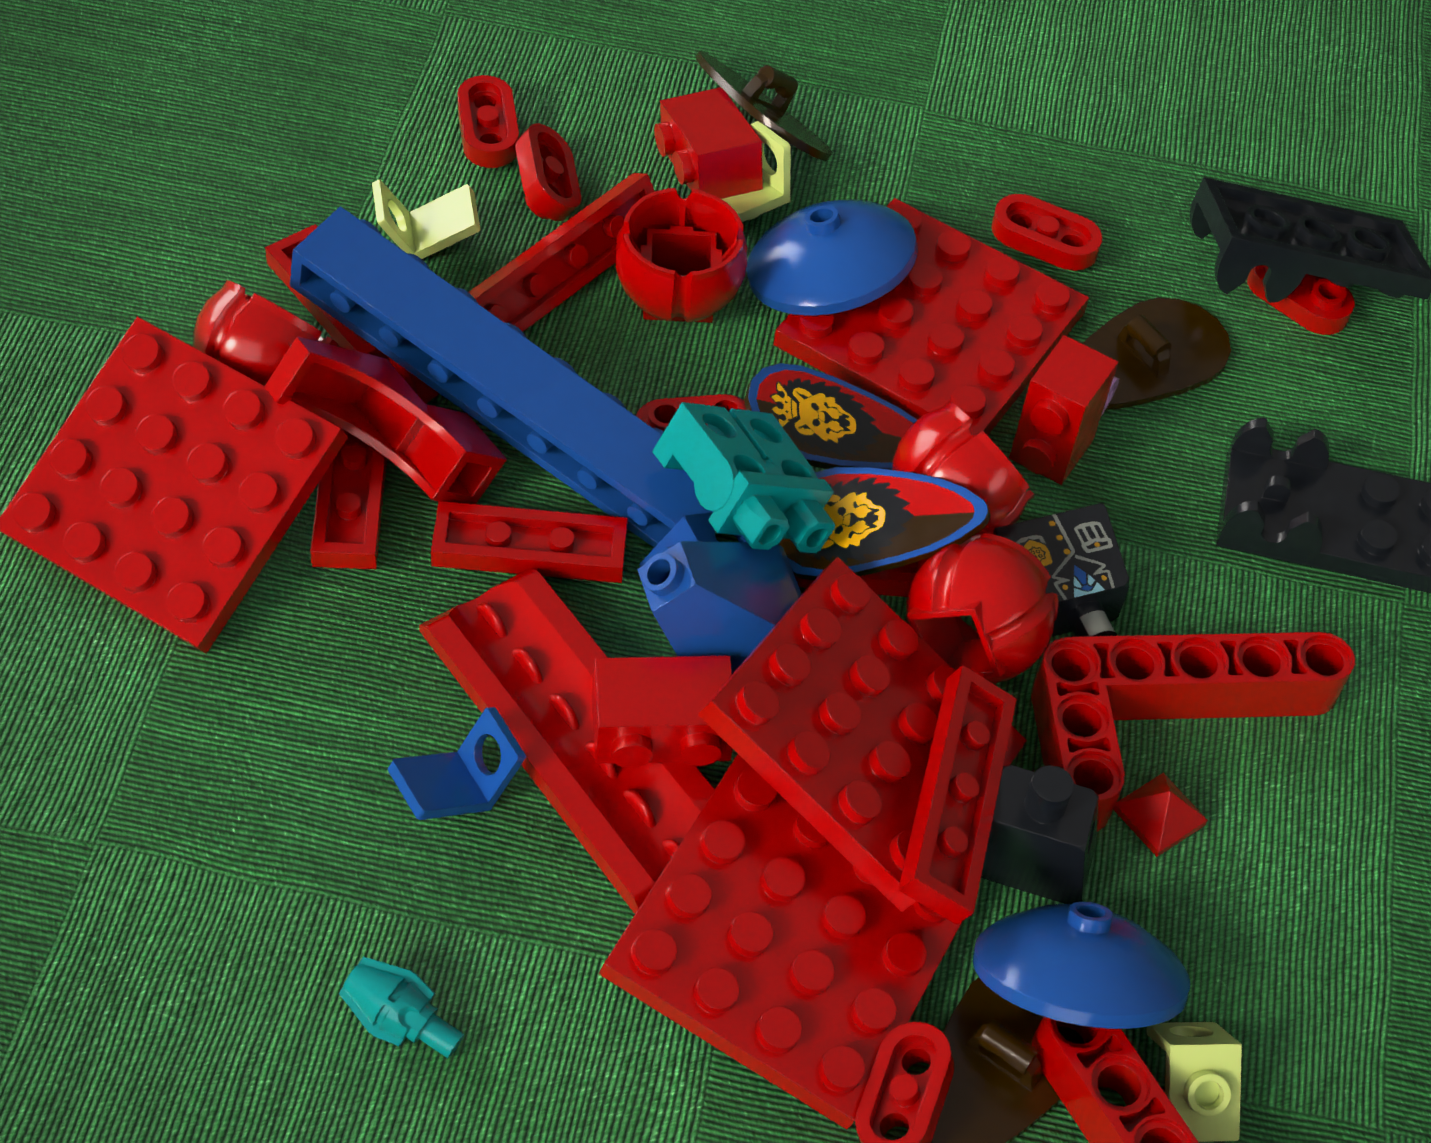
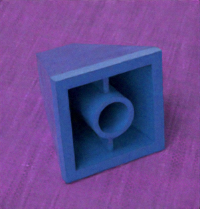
(718, 596)

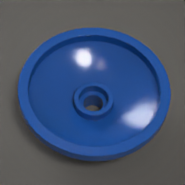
(831, 257)
(1082, 967)

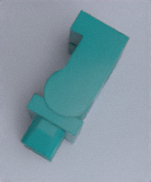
(748, 476)

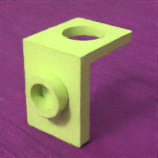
(775, 184)
(429, 226)
(1202, 1077)

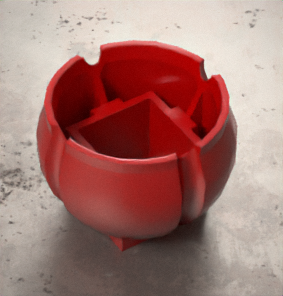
(676, 238)
(249, 332)
(946, 449)
(1002, 592)

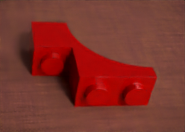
(374, 403)

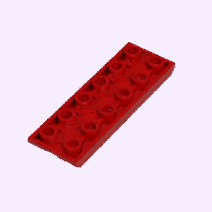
(536, 667)

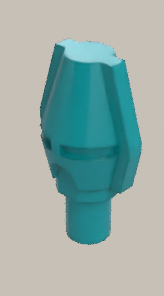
(397, 1006)

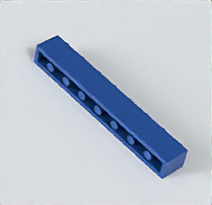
(492, 373)

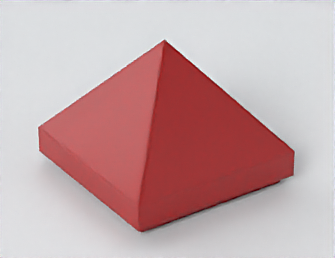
(1160, 814)

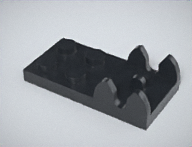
(1303, 239)
(1323, 511)

